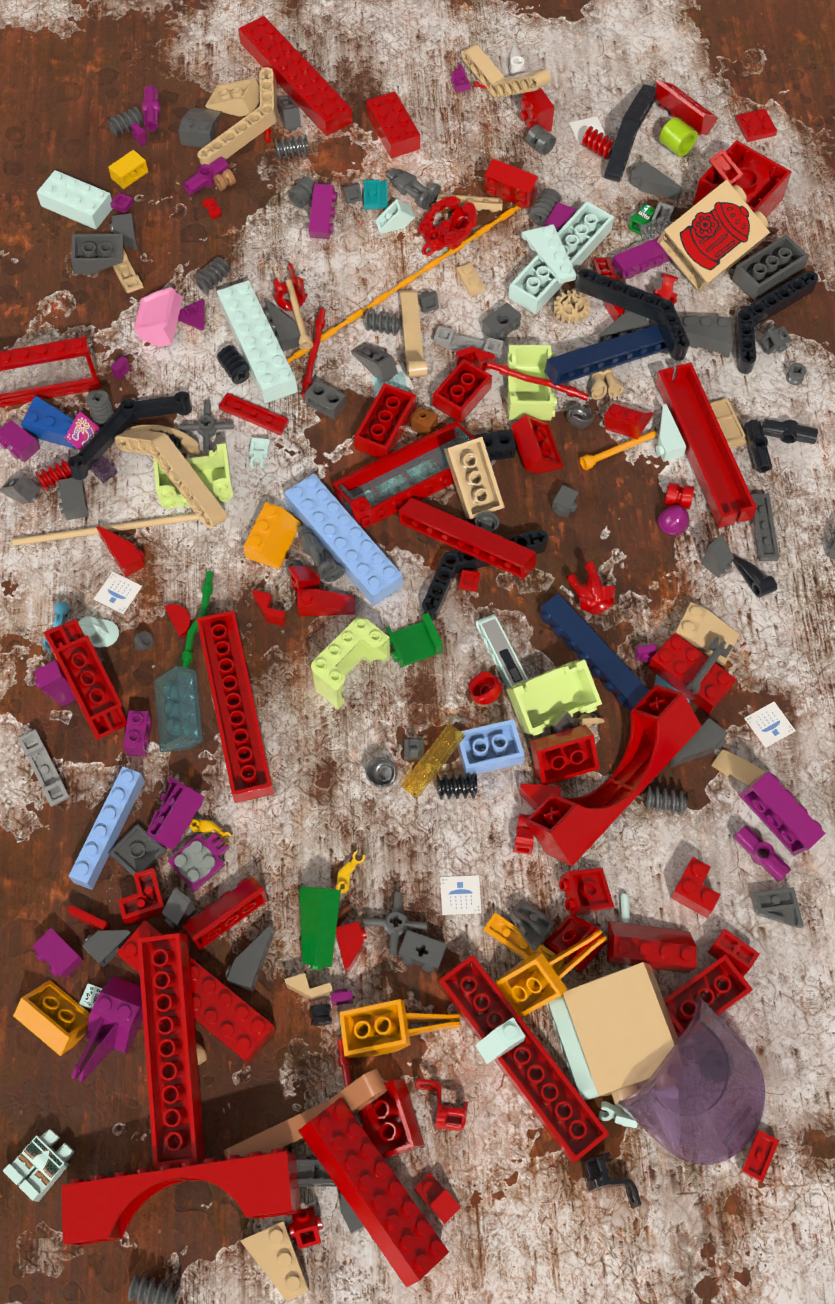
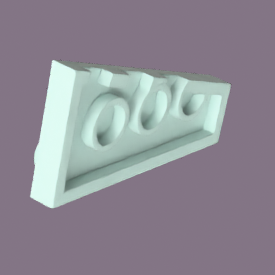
(551, 251)

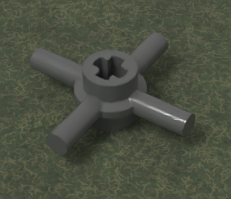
(207, 426)
(389, 920)

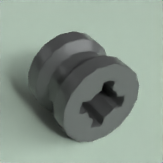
(796, 378)

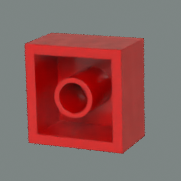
(537, 109)

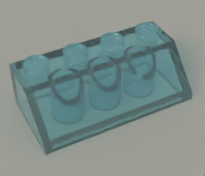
(178, 710)

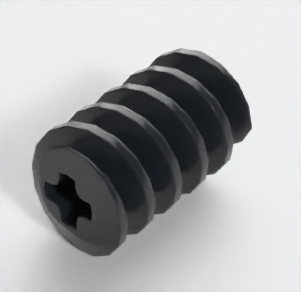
(233, 364)
(457, 786)

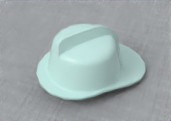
(100, 631)

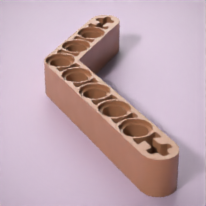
(286, 1134)

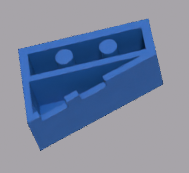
(47, 423)

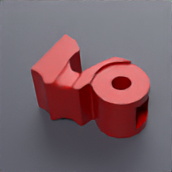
(524, 837)

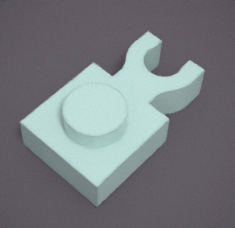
(258, 450)

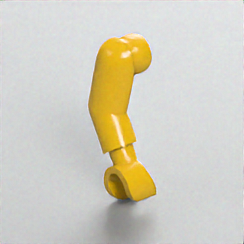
(208, 826)
(343, 877)

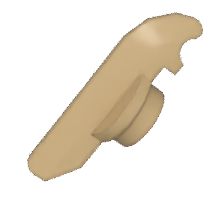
(587, 720)

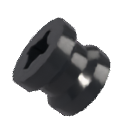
(320, 1014)

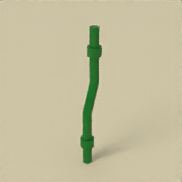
(207, 590)

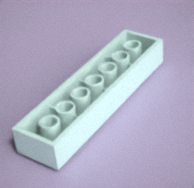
(580, 238)
(257, 342)

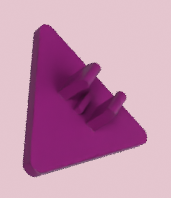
(194, 315)

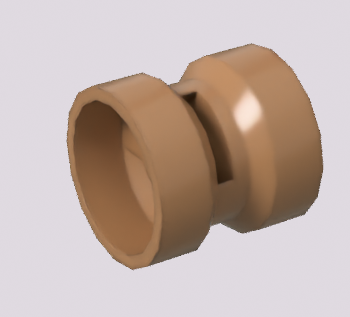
(224, 179)

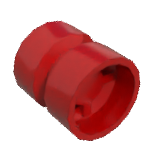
(679, 495)

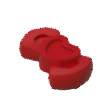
(213, 208)

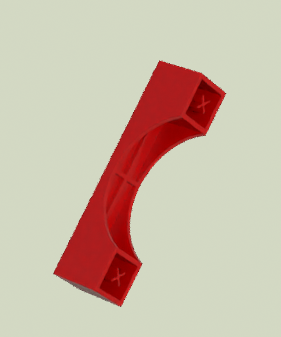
(659, 730)
(103, 1207)

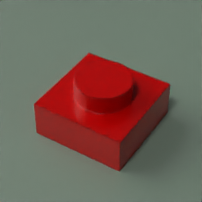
(469, 580)

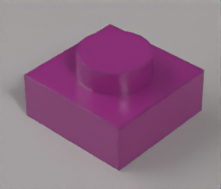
(139, 134)
(122, 202)
(120, 368)
(645, 652)
(341, 997)

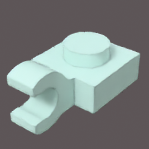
(618, 1113)

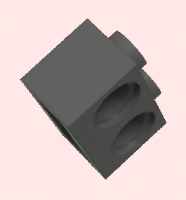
(323, 402)
(313, 1174)

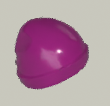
(674, 520)

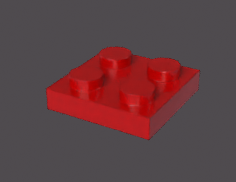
(756, 125)

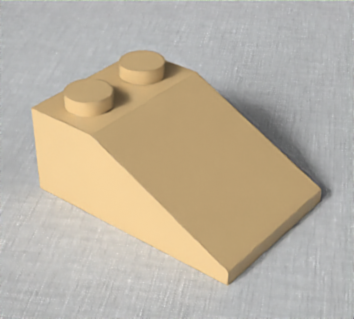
(236, 97)
(700, 629)

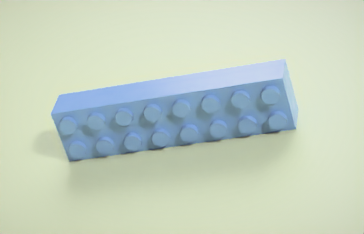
(344, 539)

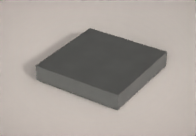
(137, 851)

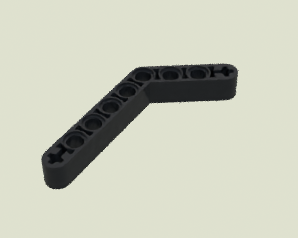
(627, 132)
(641, 303)
(764, 309)
(533, 540)

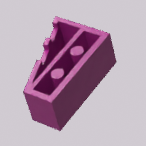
(322, 211)
(54, 683)
(174, 814)

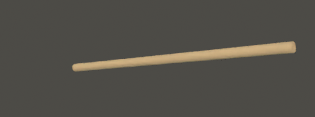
(112, 528)

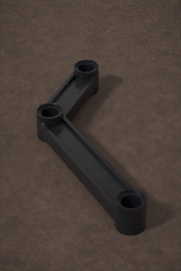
(128, 413)

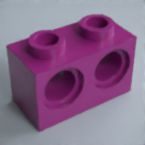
(137, 733)

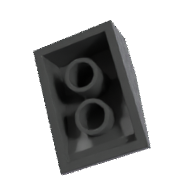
(199, 127)
(96, 252)

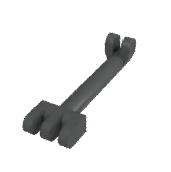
(717, 651)

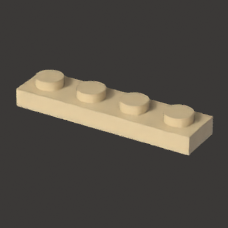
(488, 203)

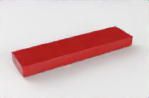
(254, 414)

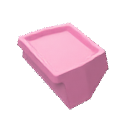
(158, 317)

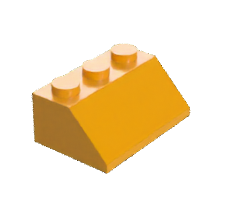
(271, 536)
(53, 1017)

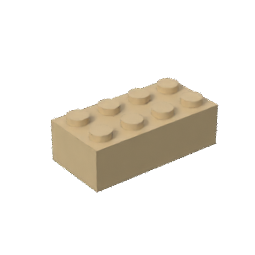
(474, 477)

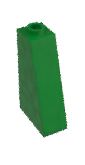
(318, 925)

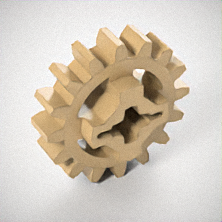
(571, 307)

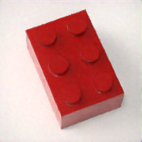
(510, 184)
(462, 390)
(564, 755)

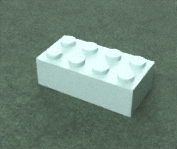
(75, 199)

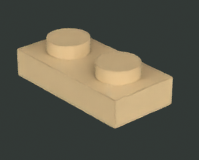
(470, 279)

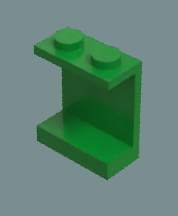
(415, 642)

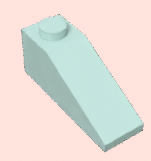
(670, 442)

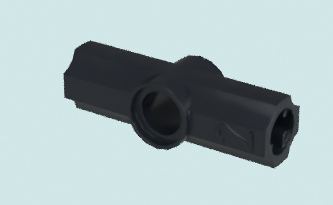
(789, 431)
(756, 438)

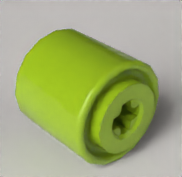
(678, 137)

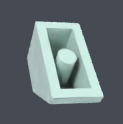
(395, 217)
(500, 1041)

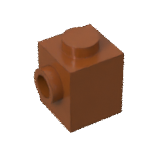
(423, 421)

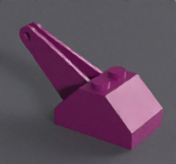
(111, 1024)

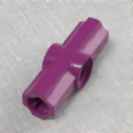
(151, 108)
(205, 175)
(772, 863)

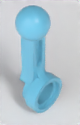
(61, 610)

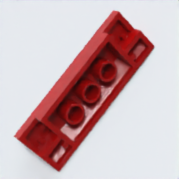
(86, 678)

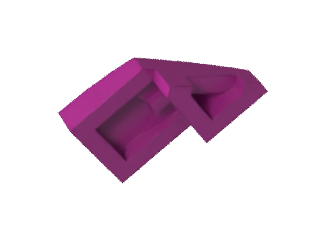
(459, 80)

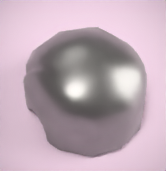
(579, 416)
(381, 772)

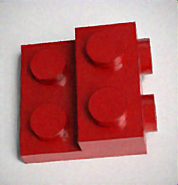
(586, 891)

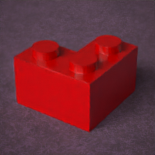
(691, 890)
(148, 901)

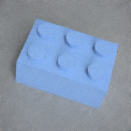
(490, 748)

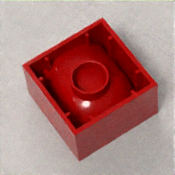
(761, 179)

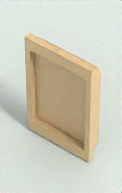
(728, 422)

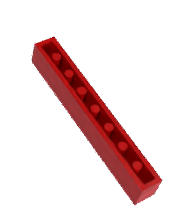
(468, 538)

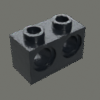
(495, 448)

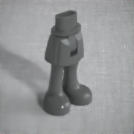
(406, 182)
(313, 547)

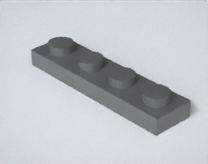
(765, 529)

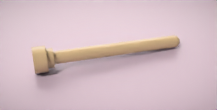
(305, 342)

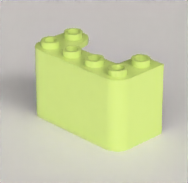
(525, 396)
(211, 469)
(355, 643)
(545, 696)

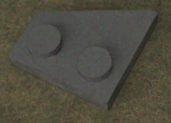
(779, 906)
(531, 923)

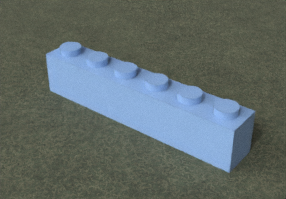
(107, 828)

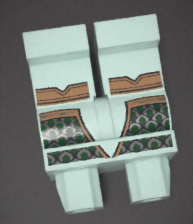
(39, 1165)

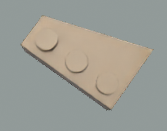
(278, 1259)

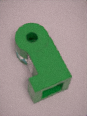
(642, 217)

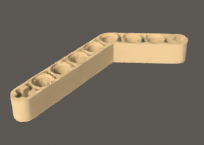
(494, 79)
(249, 126)
(415, 363)
(178, 471)

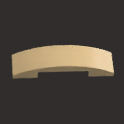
(127, 276)
(188, 444)
(737, 767)

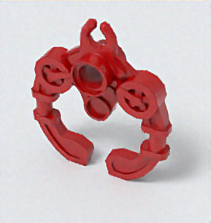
(442, 236)

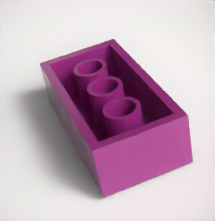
(782, 813)

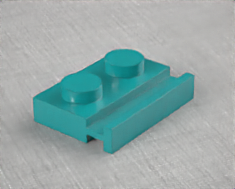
(375, 194)

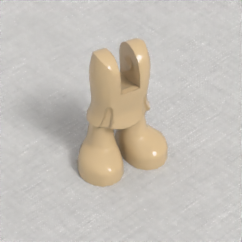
(600, 388)

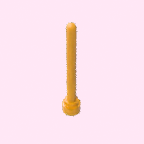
(588, 461)

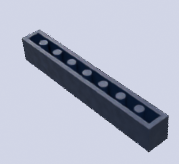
(604, 355)
(591, 648)

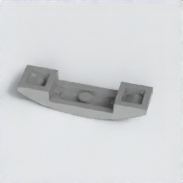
(447, 338)
(43, 768)

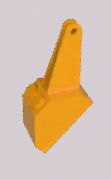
(535, 981)
(385, 1029)

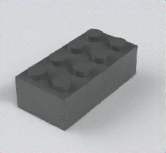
(770, 267)

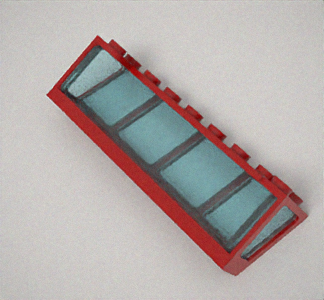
(406, 473)

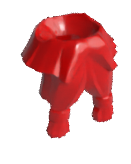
(281, 289)
(593, 595)

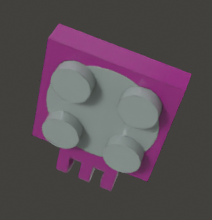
(199, 860)

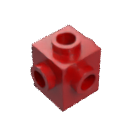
(306, 1227)

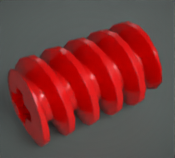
(597, 143)
(54, 475)

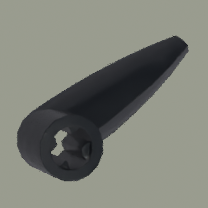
(755, 578)

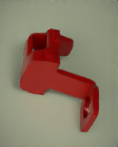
(667, 288)
(443, 1112)

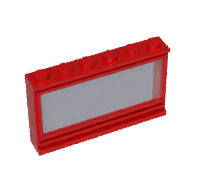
(47, 371)

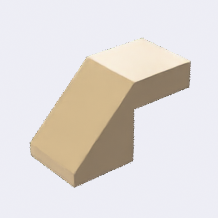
(300, 985)

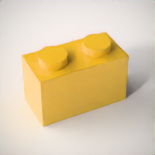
(128, 169)

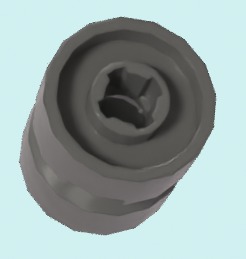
(540, 139)
(302, 193)
(488, 521)

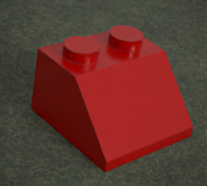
(626, 419)
(568, 934)

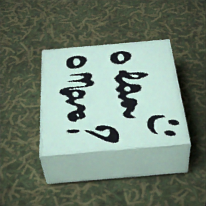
(90, 996)

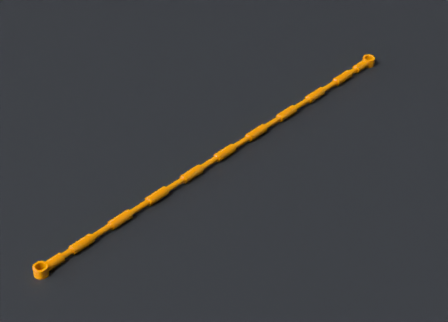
(408, 280)

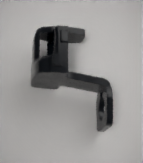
(599, 1181)

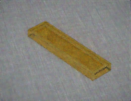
(433, 760)

